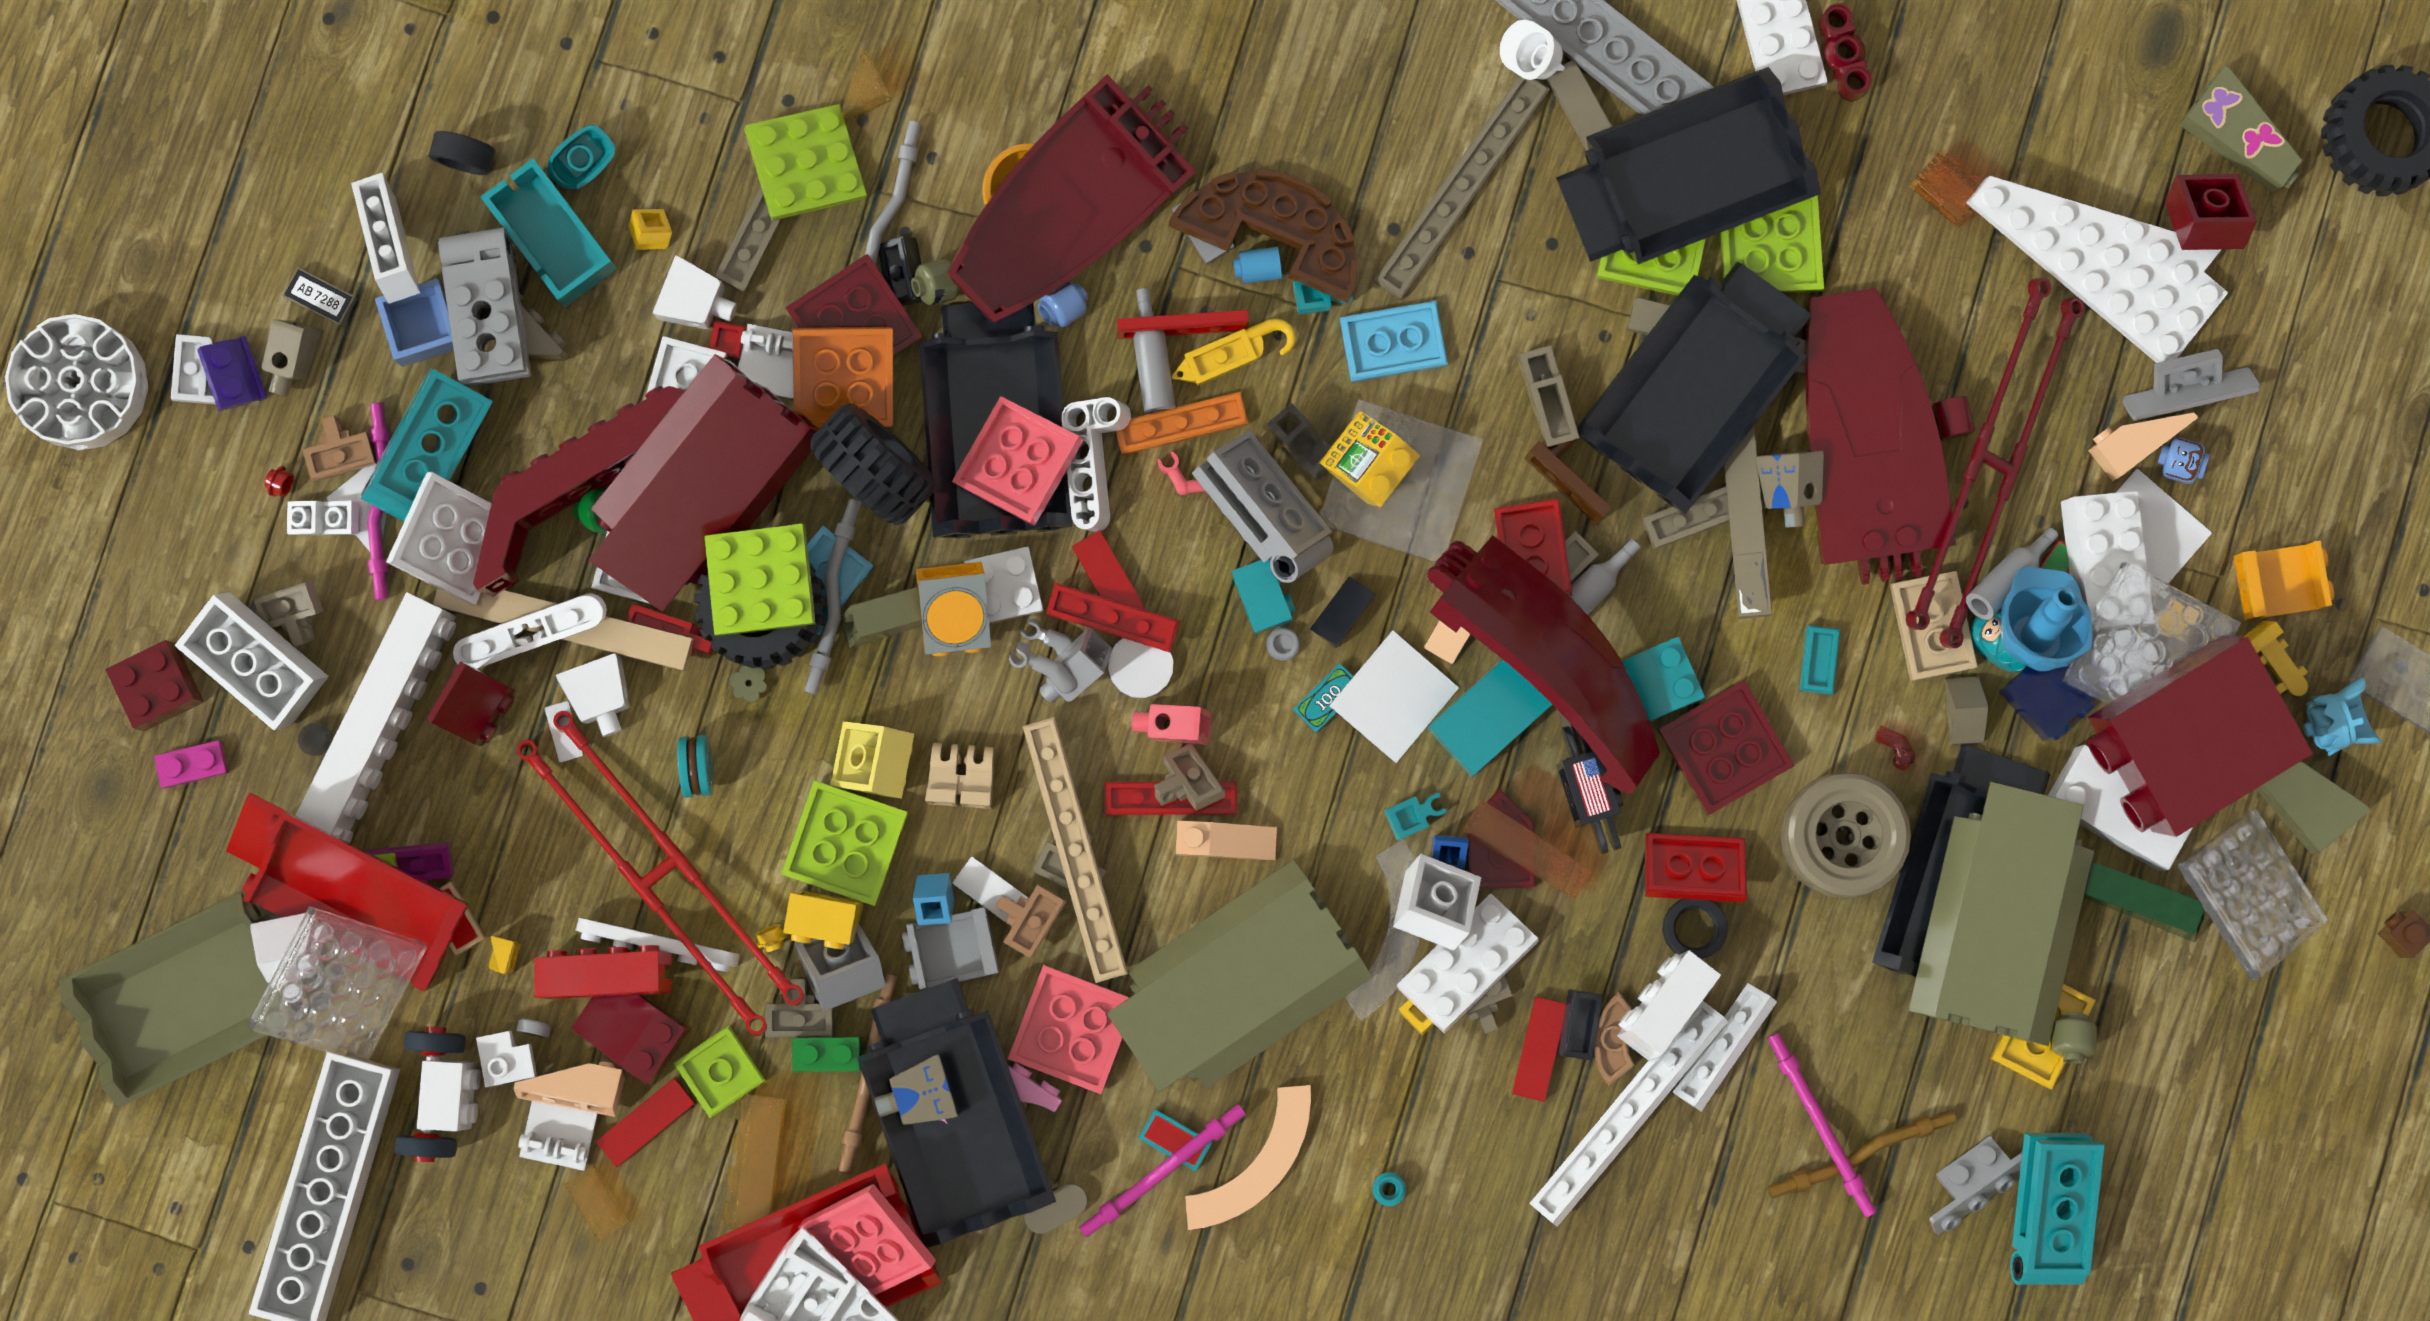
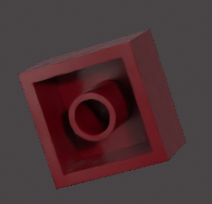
(2210, 212)
(154, 685)

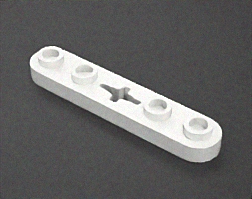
(558, 622)
(624, 937)

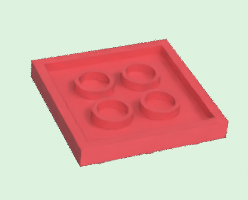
(1017, 460)
(1069, 1030)
(870, 1240)

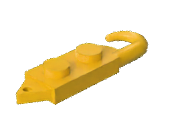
(1231, 352)

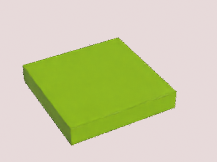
(719, 1071)

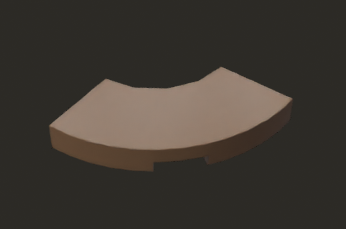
(1610, 1051)

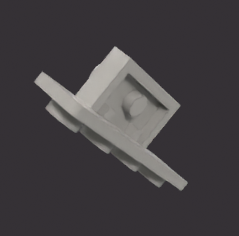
(2188, 384)
(1974, 1181)

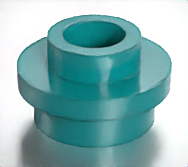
(1396, 1197)

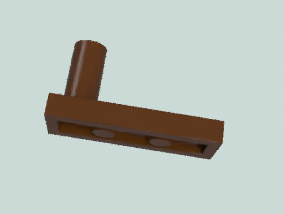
(1549, 465)

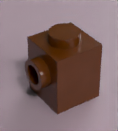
(2406, 933)

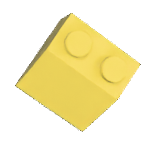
(872, 759)

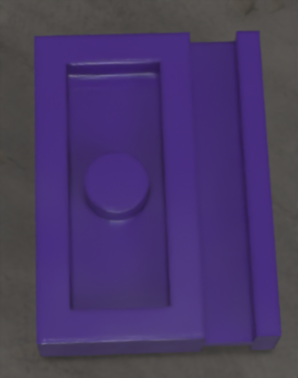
(231, 373)

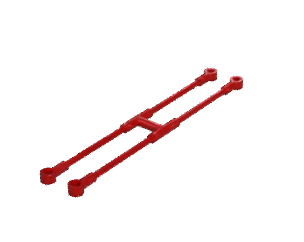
(675, 859)

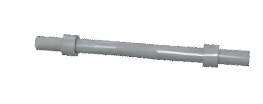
(907, 155)
(821, 661)

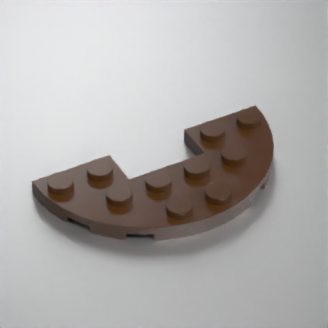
(1280, 209)

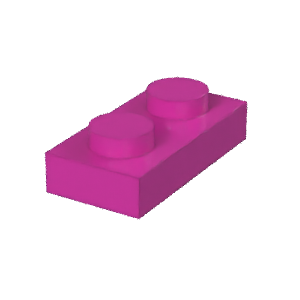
(191, 764)

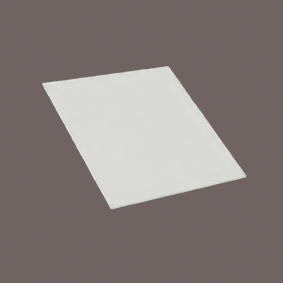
(2168, 529)
(1394, 696)

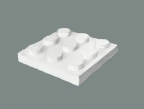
(443, 537)

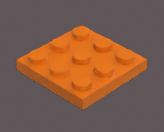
(843, 368)

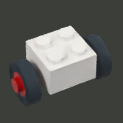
(444, 1096)

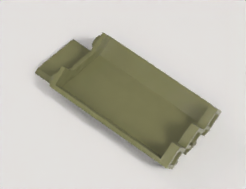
(2005, 916)
(1237, 982)
(170, 1000)

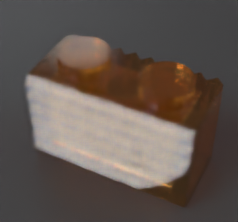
(1947, 187)

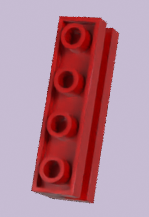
(602, 974)

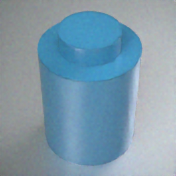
(1258, 265)

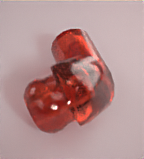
(1900, 745)

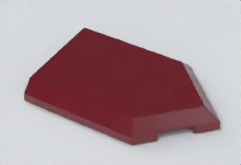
(1492, 867)

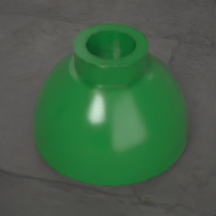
(583, 512)

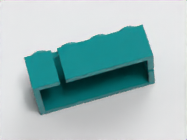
(549, 233)

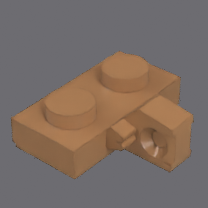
(338, 452)
(1030, 919)

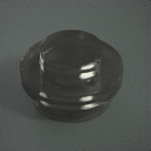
(314, 739)

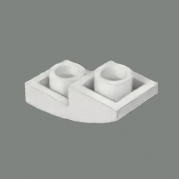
(322, 518)

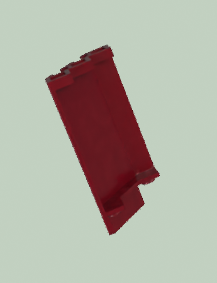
(695, 476)

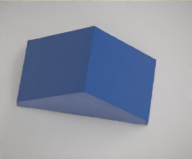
(1450, 850)

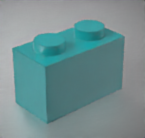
(1262, 597)

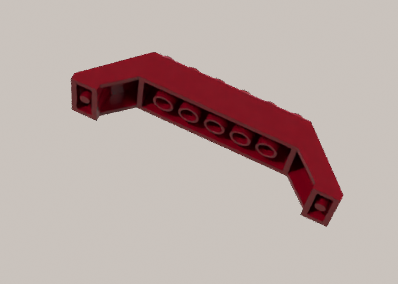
(561, 481)

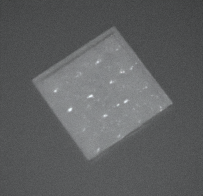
(1425, 503)
(2141, 633)
(2253, 894)
(337, 985)

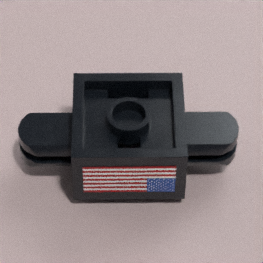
(1586, 794)

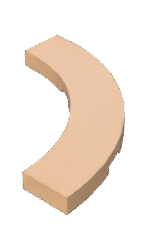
(1265, 1171)

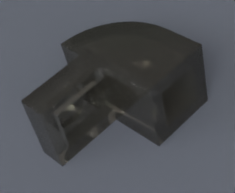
(1300, 440)

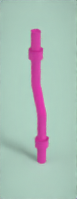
(377, 565)
(1214, 1131)
(1853, 1182)

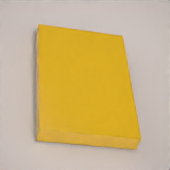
(2036, 1060)

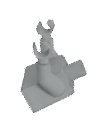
(1075, 667)

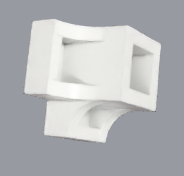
(503, 1060)

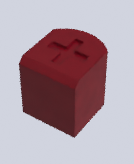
(1953, 418)

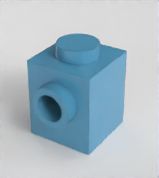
(933, 899)

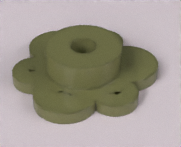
(739, 682)

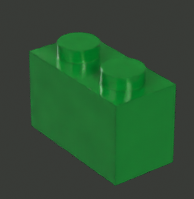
(826, 1053)

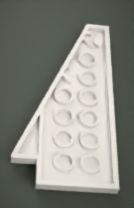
(2111, 262)

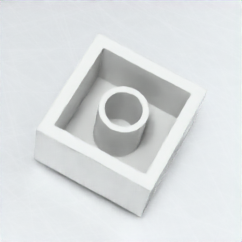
(1437, 902)

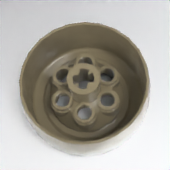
(1885, 824)

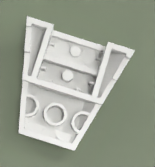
(812, 1286)

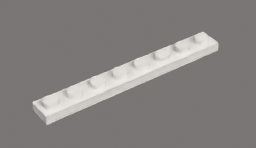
(1626, 1115)

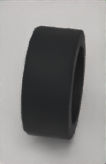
(461, 153)
(1715, 913)

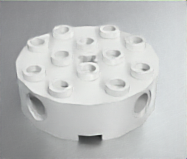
(62, 353)

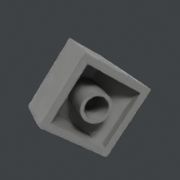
(841, 973)

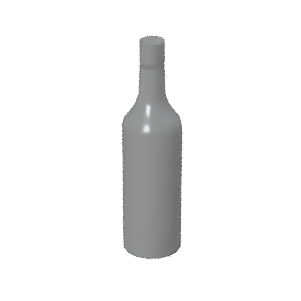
(1152, 362)
(1601, 578)
(1991, 592)

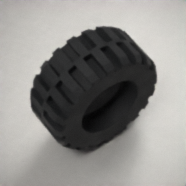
(2348, 140)
(873, 464)
(763, 650)

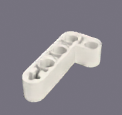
(1093, 463)

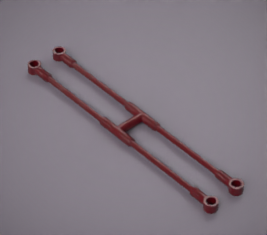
(1982, 455)

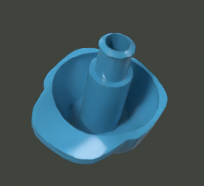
(2045, 619)

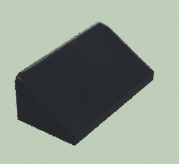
(898, 264)
(1342, 612)

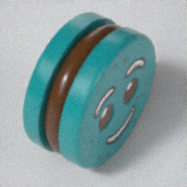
(695, 766)

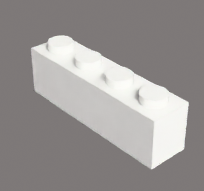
(385, 238)

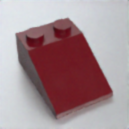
(471, 704)
(632, 1033)

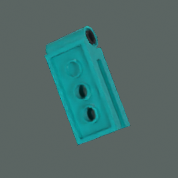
(404, 460)
(2056, 1208)

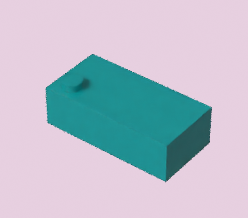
(1488, 717)

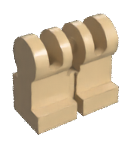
(947, 785)

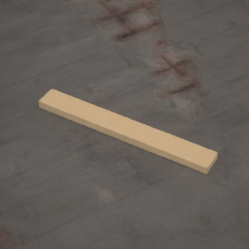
(609, 635)
(1075, 850)

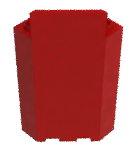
(319, 870)
(736, 1262)

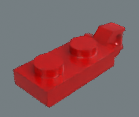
(663, 622)

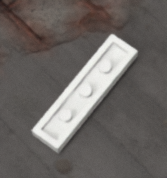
(1721, 1054)

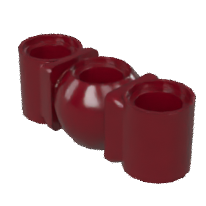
(1845, 37)

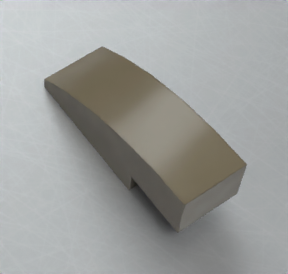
(1548, 396)

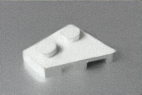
(188, 377)

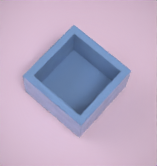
(417, 324)

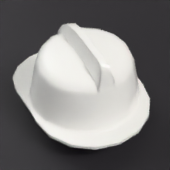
(1531, 51)

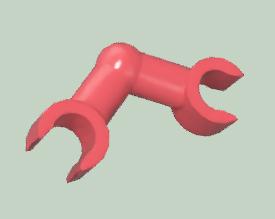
(1181, 484)

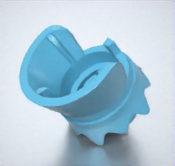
(2339, 719)

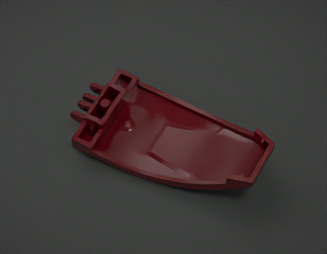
(1070, 200)
(1877, 436)
(1552, 647)

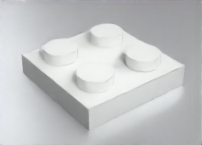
(1010, 585)

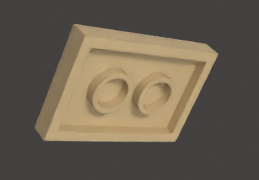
(1923, 648)

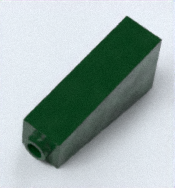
(2145, 901)

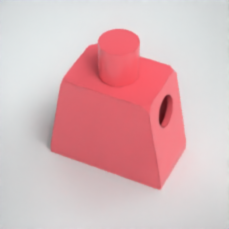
(1186, 725)

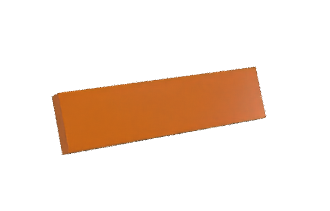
(1182, 423)

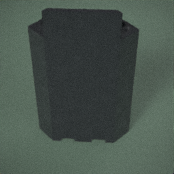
(1689, 171)
(961, 383)
(1698, 384)
(1946, 796)
(983, 1160)

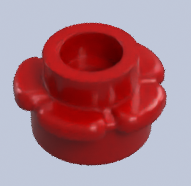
(279, 482)

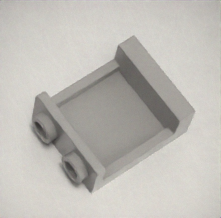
(951, 949)

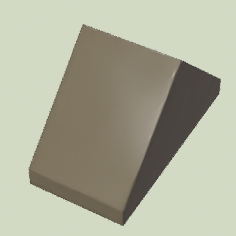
(1966, 710)

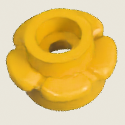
(771, 938)

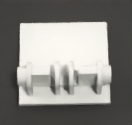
(768, 359)
(558, 1135)

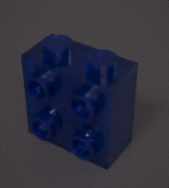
(2046, 701)

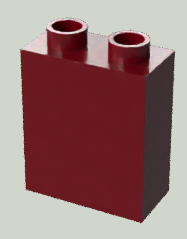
(2197, 737)

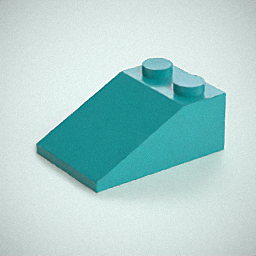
(1664, 679)

